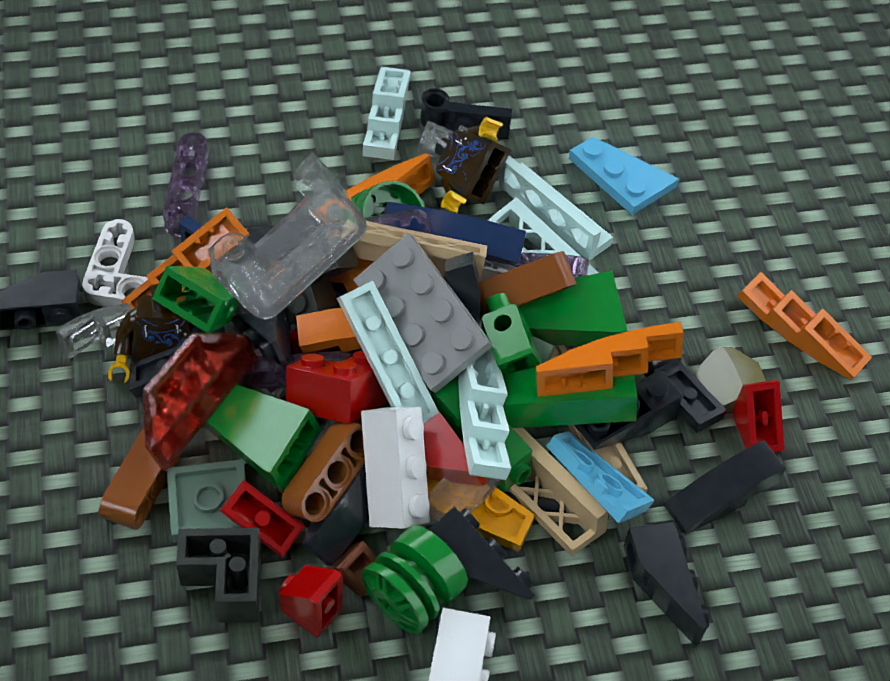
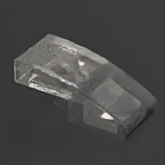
(90, 327)
(448, 494)

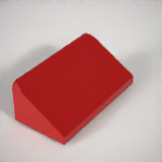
(254, 510)

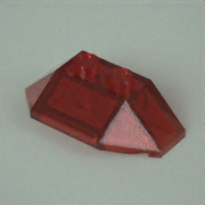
(191, 390)

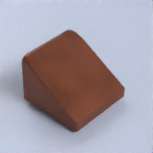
(351, 564)

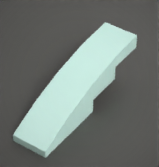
(386, 113)
(483, 418)

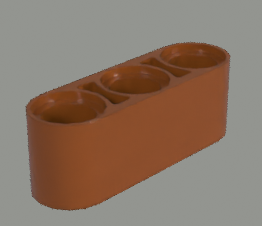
(529, 281)
(312, 476)
(134, 487)

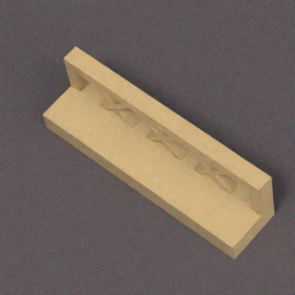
(381, 237)
(567, 491)

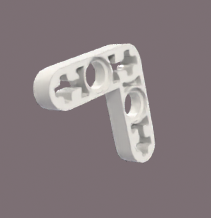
(111, 276)

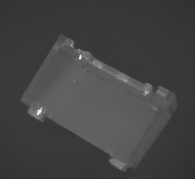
(295, 250)

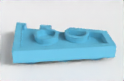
(621, 175)
(604, 482)

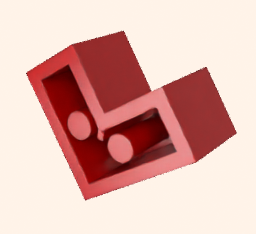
(334, 388)

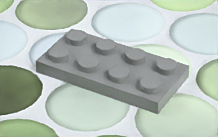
(426, 313)

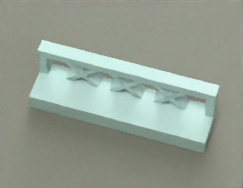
(554, 209)
(536, 230)
(386, 350)

